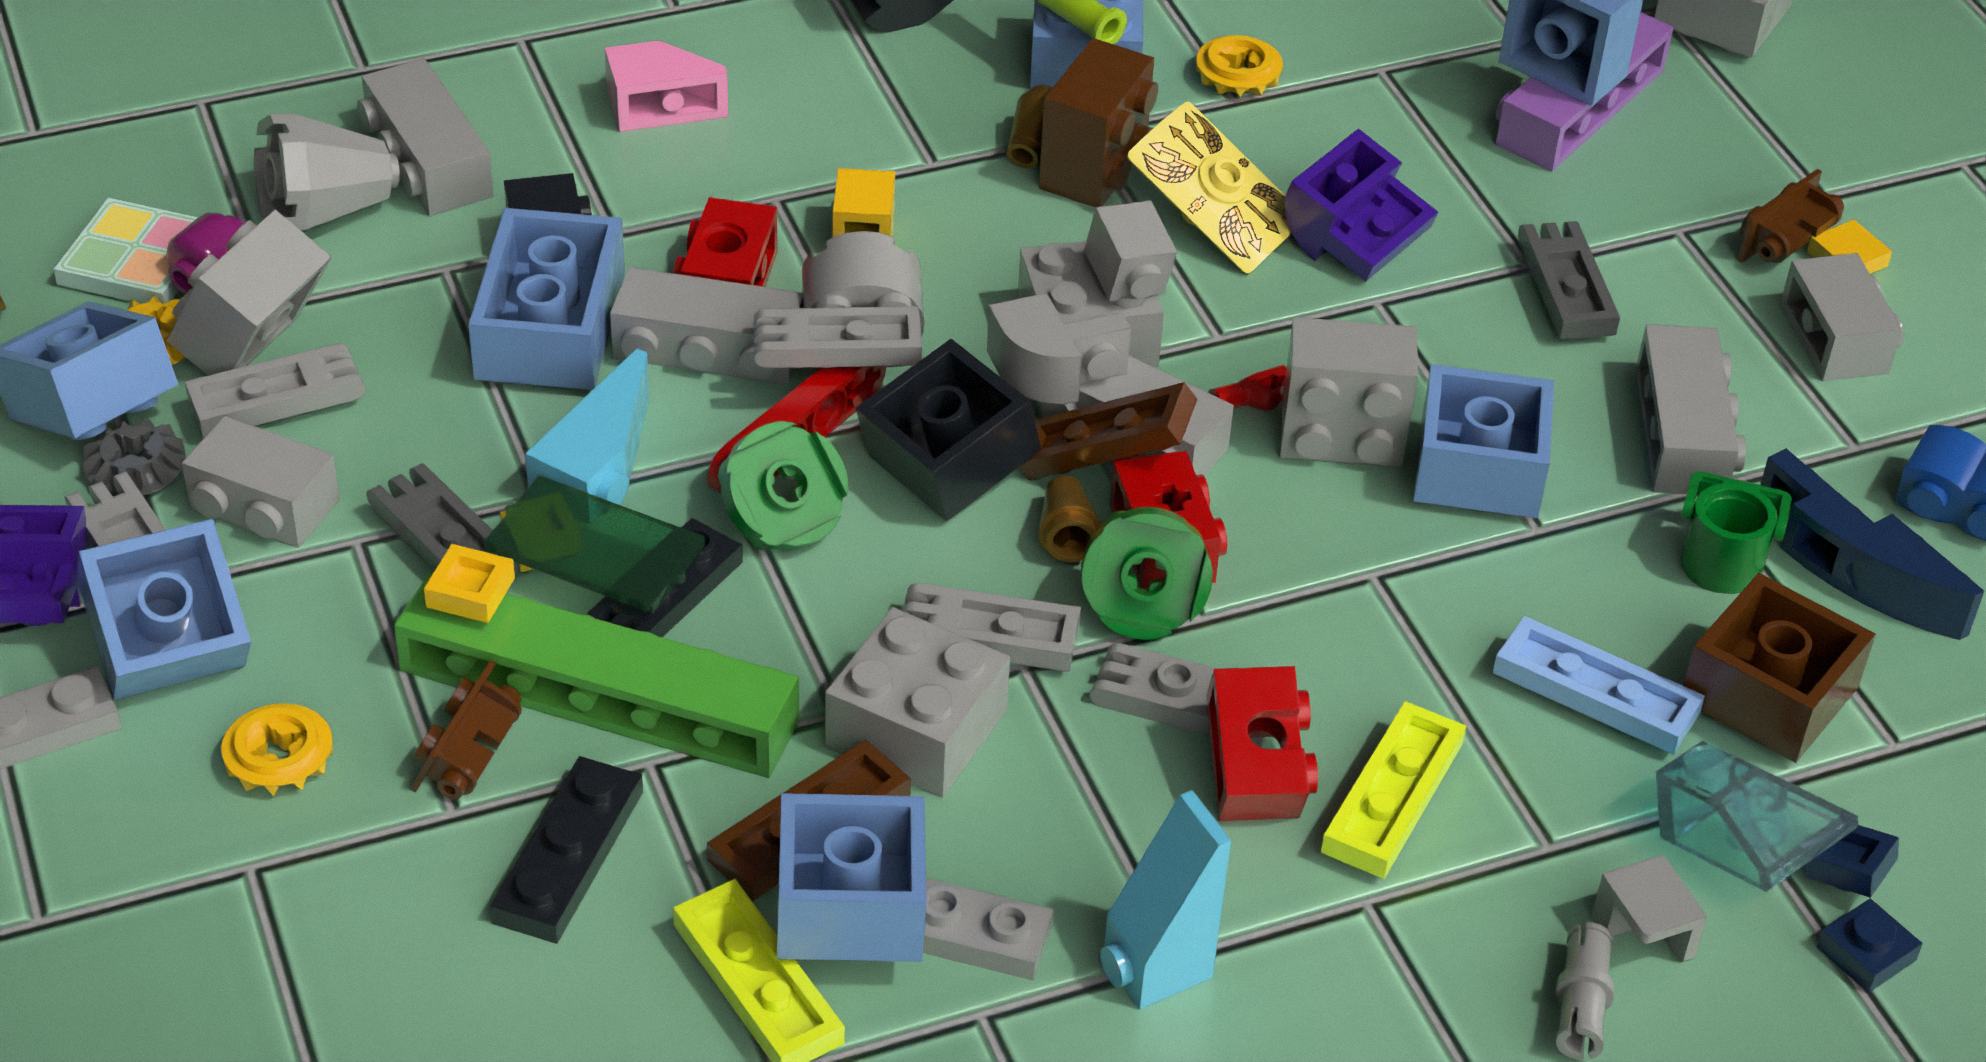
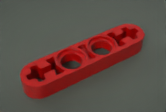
(814, 405)

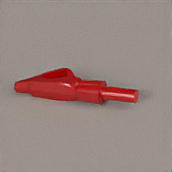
(1258, 390)

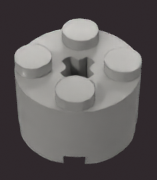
(862, 272)

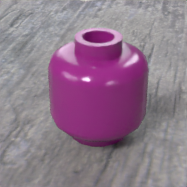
(197, 241)

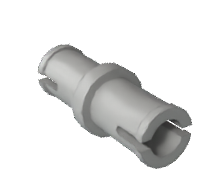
(1584, 991)

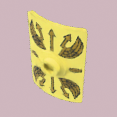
(1213, 186)

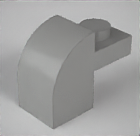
(1053, 358)

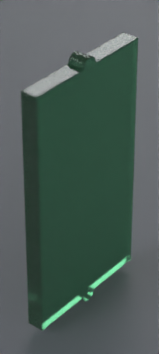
(595, 544)

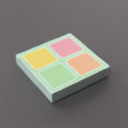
(123, 253)

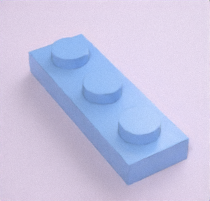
(1598, 684)

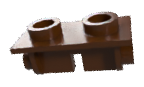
(1789, 220)
(452, 754)

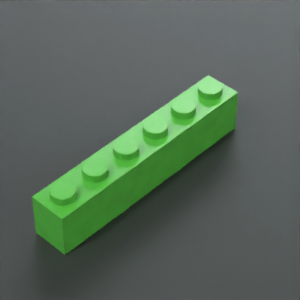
(610, 678)

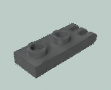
(1569, 280)
(428, 515)

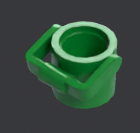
(1730, 530)

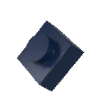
(1856, 861)
(1869, 945)

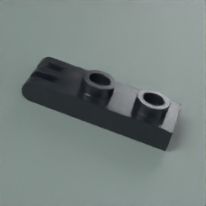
(709, 568)

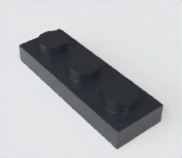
(567, 850)

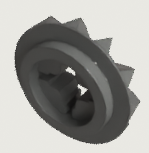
(150, 474)

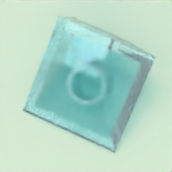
(1744, 816)

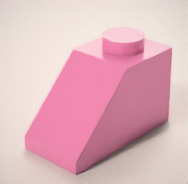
(663, 86)

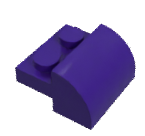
(1356, 207)
(40, 562)

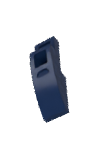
(1871, 561)

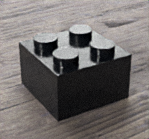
(949, 429)

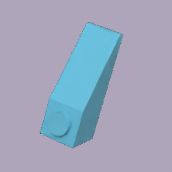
(599, 437)
(1170, 910)

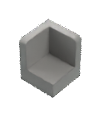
(1652, 904)

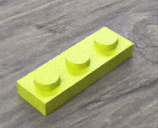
(1393, 790)
(766, 992)

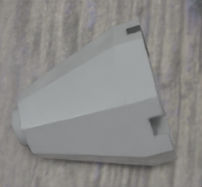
(319, 170)

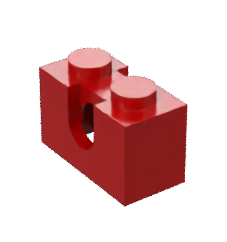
(1252, 779)

